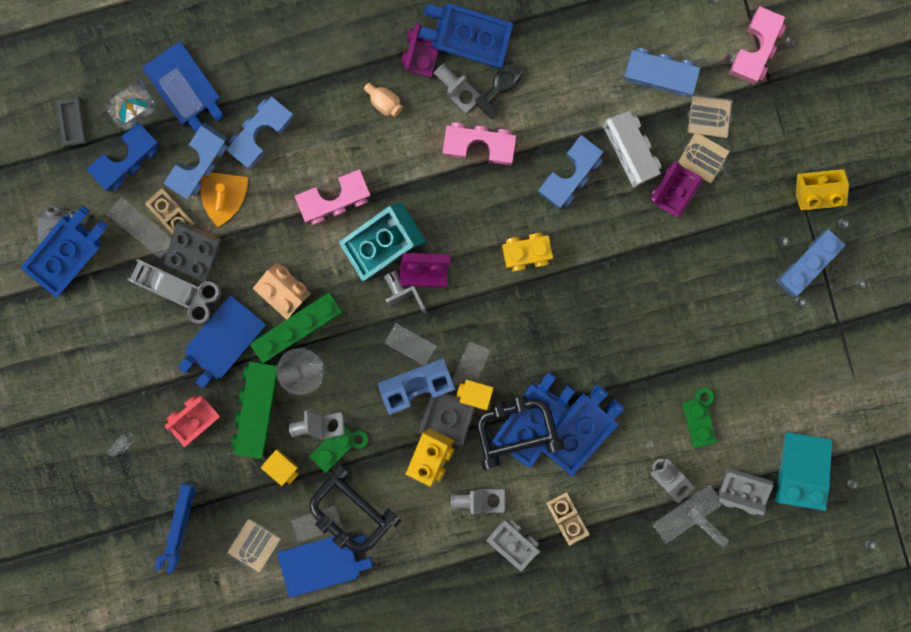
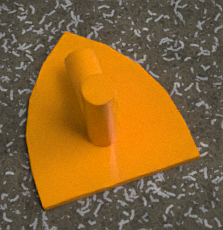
(222, 195)

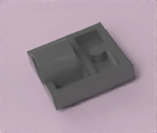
(193, 251)

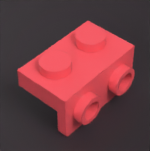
(192, 420)

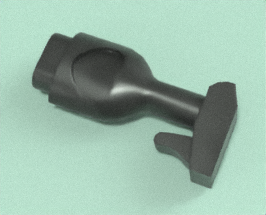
(503, 82)

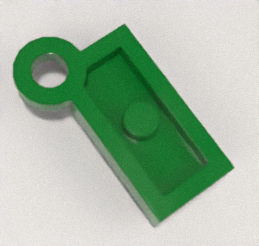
(699, 419)
(334, 448)

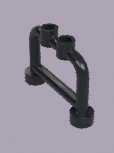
(520, 404)
(326, 524)

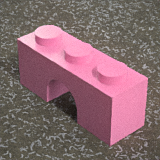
(767, 27)
(459, 138)
(352, 193)

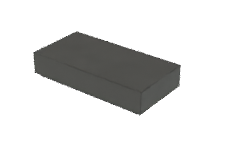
(71, 122)

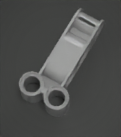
(175, 289)

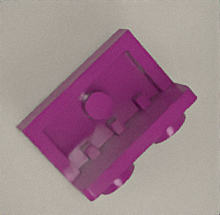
(676, 190)

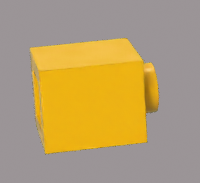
(475, 394)
(280, 468)

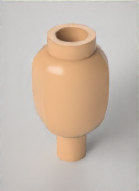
(384, 100)

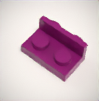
(421, 55)
(424, 270)

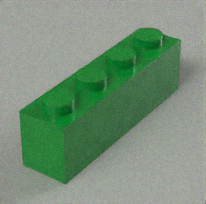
(296, 328)
(255, 411)

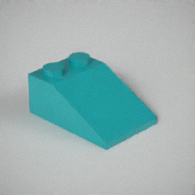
(382, 241)
(804, 471)

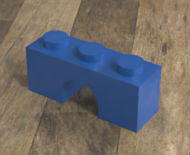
(140, 145)

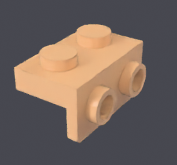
(282, 290)

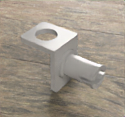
(456, 87)
(399, 292)
(317, 426)
(671, 479)
(478, 501)

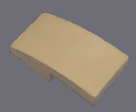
(167, 210)
(568, 519)

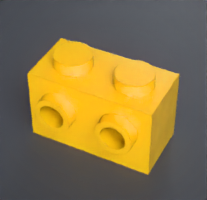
(817, 190)
(531, 251)
(430, 457)

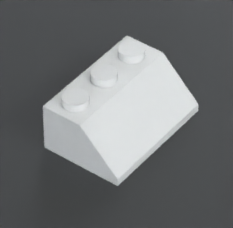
(632, 148)

